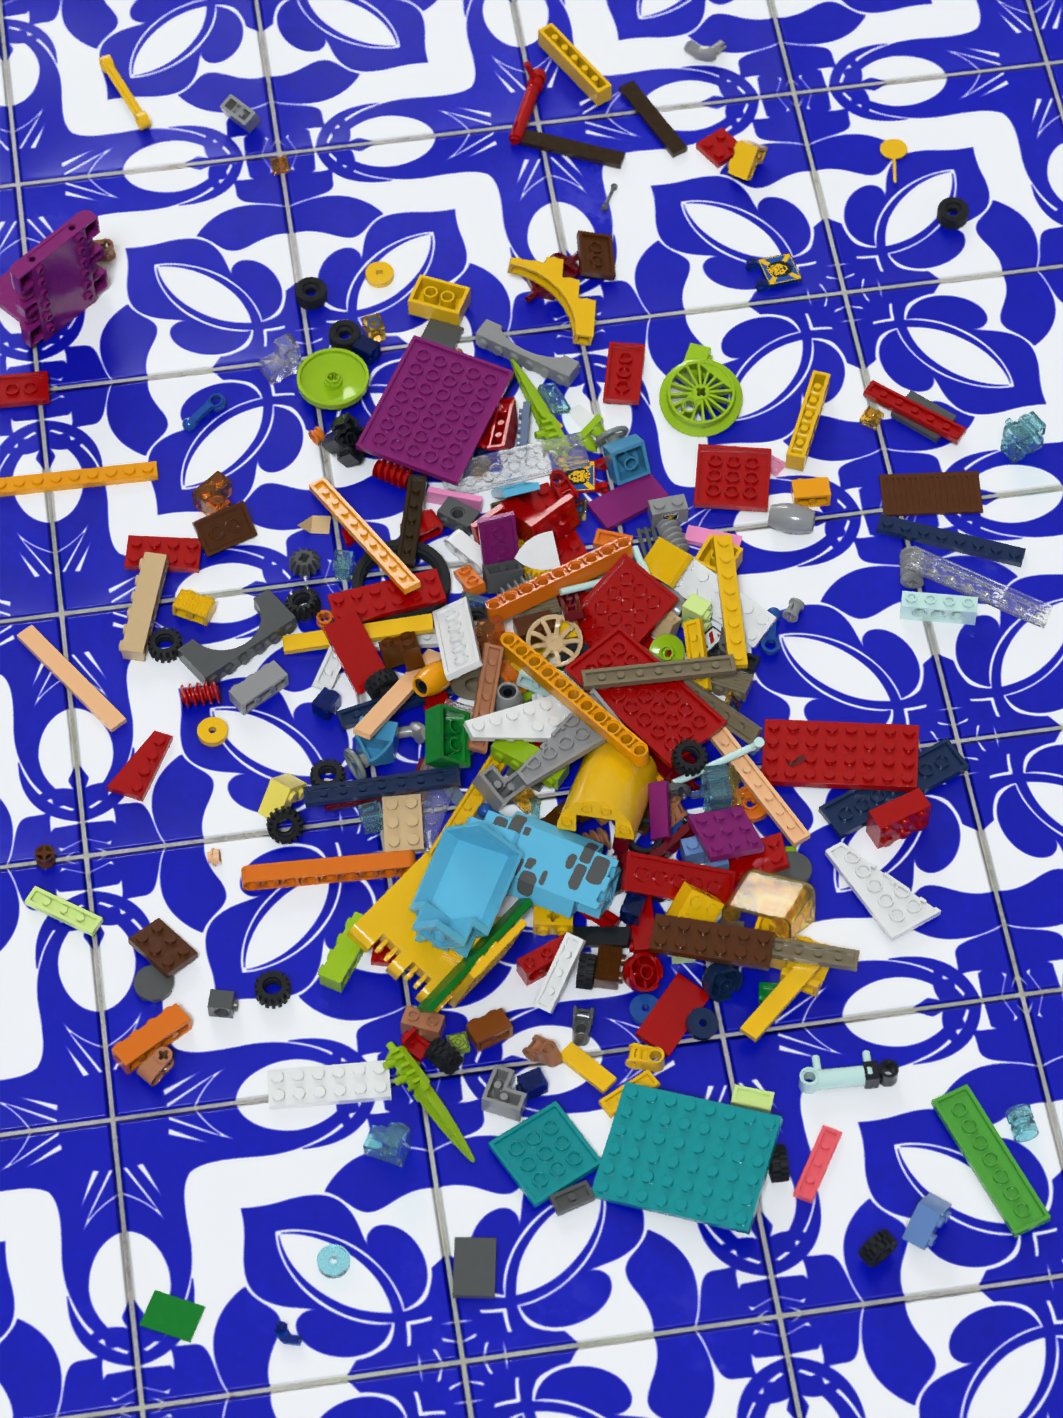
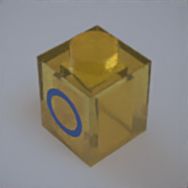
(374, 327)

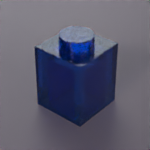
(367, 349)
(326, 704)
(633, 909)
(532, 1083)

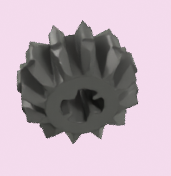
(304, 562)

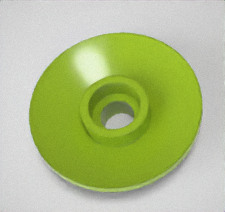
(667, 642)

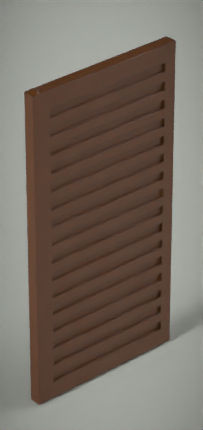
(931, 493)

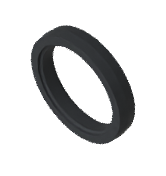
(425, 553)

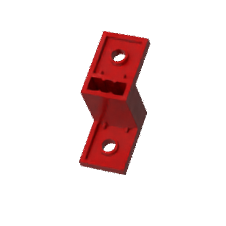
(531, 522)

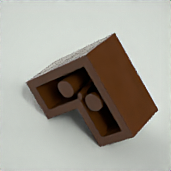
(402, 650)

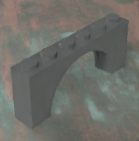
(215, 664)

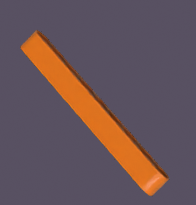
(548, 584)
(326, 870)

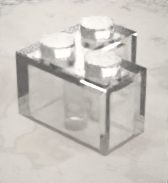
(283, 361)

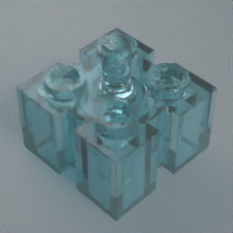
(1022, 436)
(715, 788)

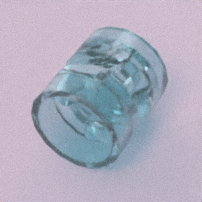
(1022, 1123)

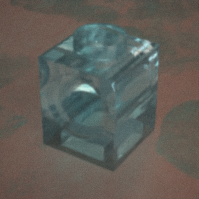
(370, 817)

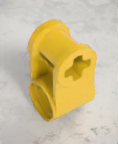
(642, 1058)

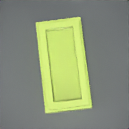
(752, 1098)

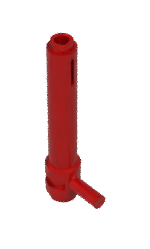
(533, 87)

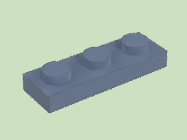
(523, 427)

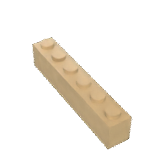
(144, 606)

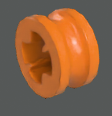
(316, 435)
(324, 614)

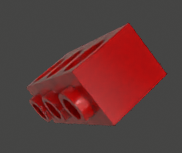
(538, 962)

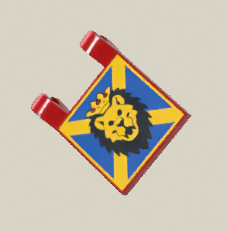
(585, 478)

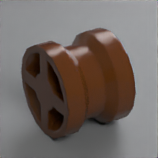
(41, 853)

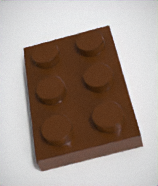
(595, 255)
(224, 528)
(162, 948)

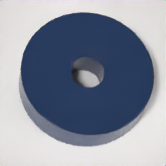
(695, 1029)

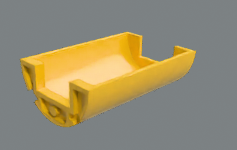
(609, 789)

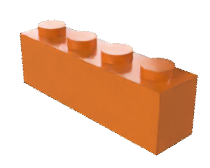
(154, 1034)

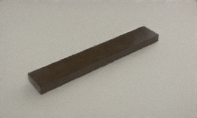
(653, 119)
(573, 149)
(412, 519)

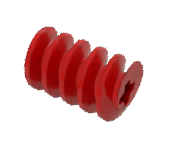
(391, 473)
(199, 694)

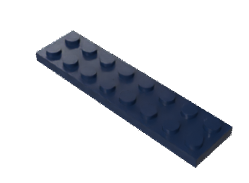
(850, 810)

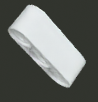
(464, 549)

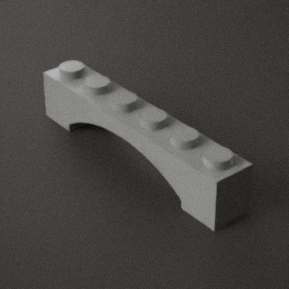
(559, 369)

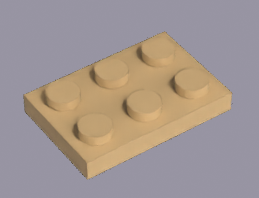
(403, 823)

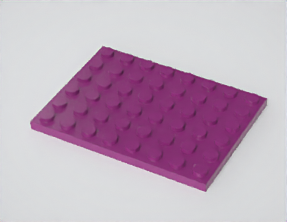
(435, 410)

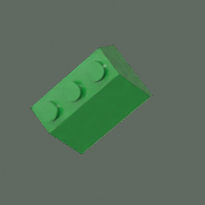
(446, 737)

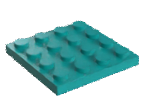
(545, 1154)

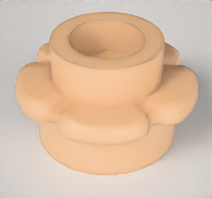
(214, 857)

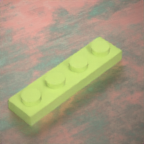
(63, 911)

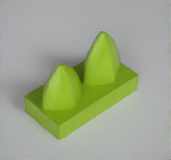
(595, 428)

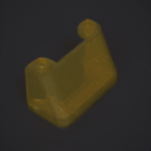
(775, 897)

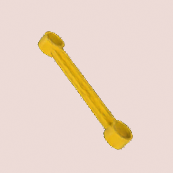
(108, 67)

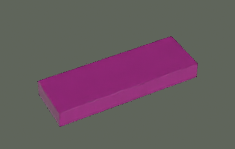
(659, 810)

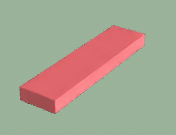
(817, 1164)

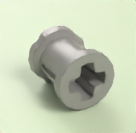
(793, 610)

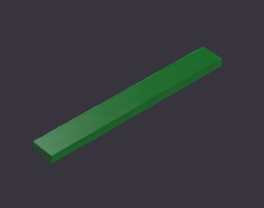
(456, 975)

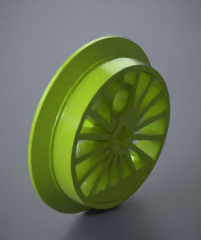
(685, 421)

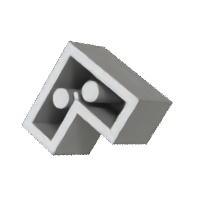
(496, 788)
(500, 1097)

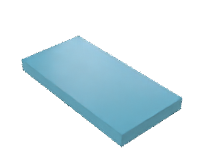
(515, 489)

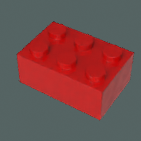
(898, 818)

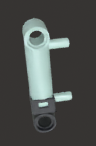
(865, 1075)

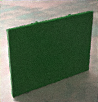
(172, 1316)

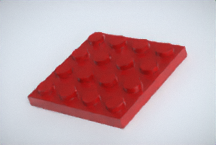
(732, 478)

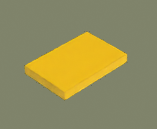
(667, 561)

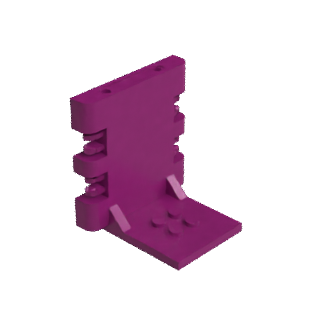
(55, 279)

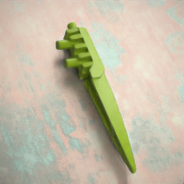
(544, 418)
(411, 1073)

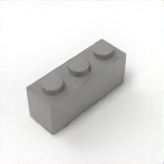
(258, 687)

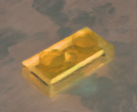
(738, 793)

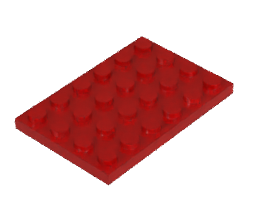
(625, 598)

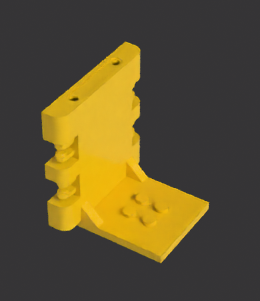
(392, 925)

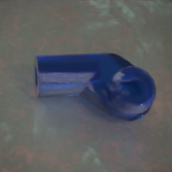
(285, 1336)

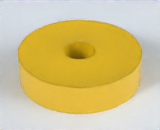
(376, 280)
(212, 724)

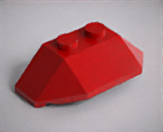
(503, 427)

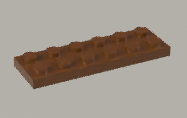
(712, 941)

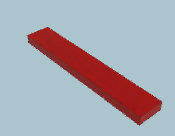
(914, 412)

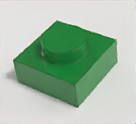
(765, 989)

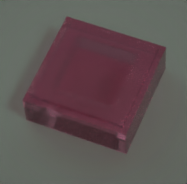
(776, 466)

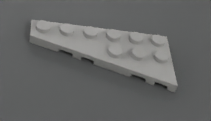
(567, 744)

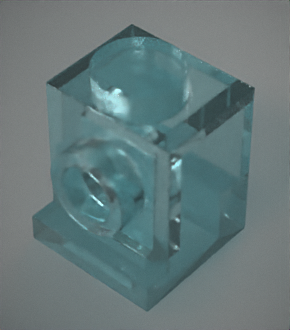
(343, 564)

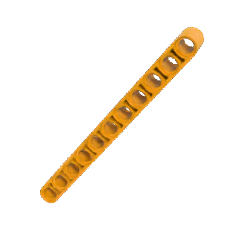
(527, 659)

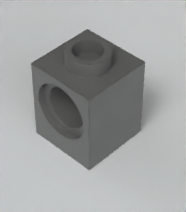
(222, 1003)

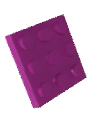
(725, 833)

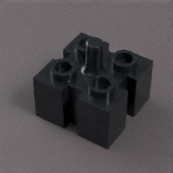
(343, 440)

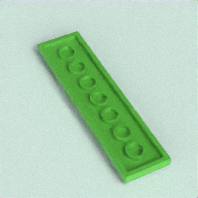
(991, 1161)

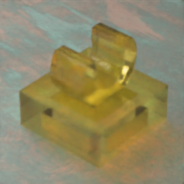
(871, 417)
(522, 801)

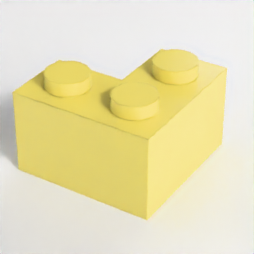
(281, 792)

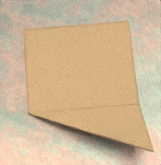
(316, 524)

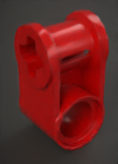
(564, 487)

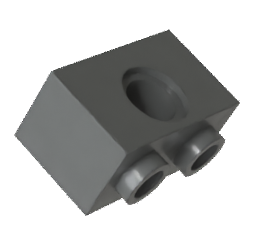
(457, 515)

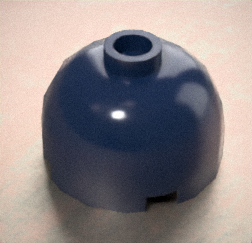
(721, 981)

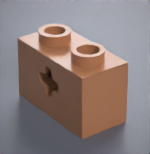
(427, 1024)

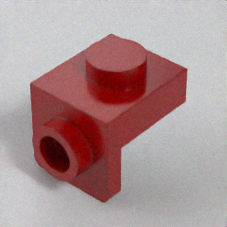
(415, 1044)

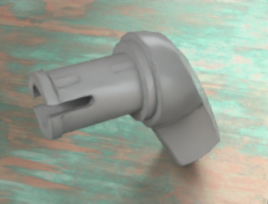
(706, 52)
(415, 730)

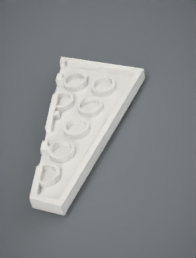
(526, 722)
(883, 896)

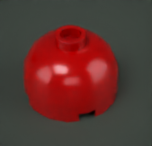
(642, 972)

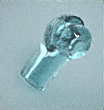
(535, 807)

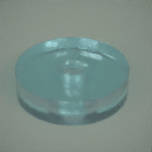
(337, 1269)

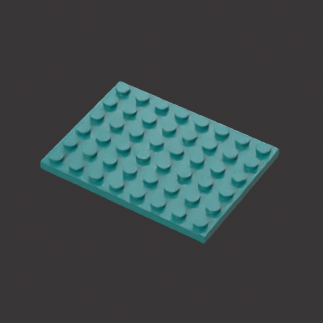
(687, 1157)

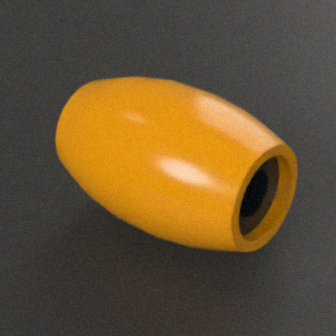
(430, 680)

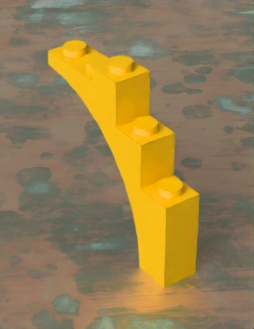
(566, 291)

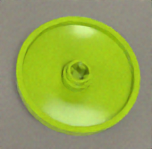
(332, 378)

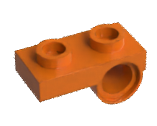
(470, 580)

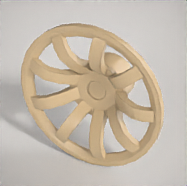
(554, 642)

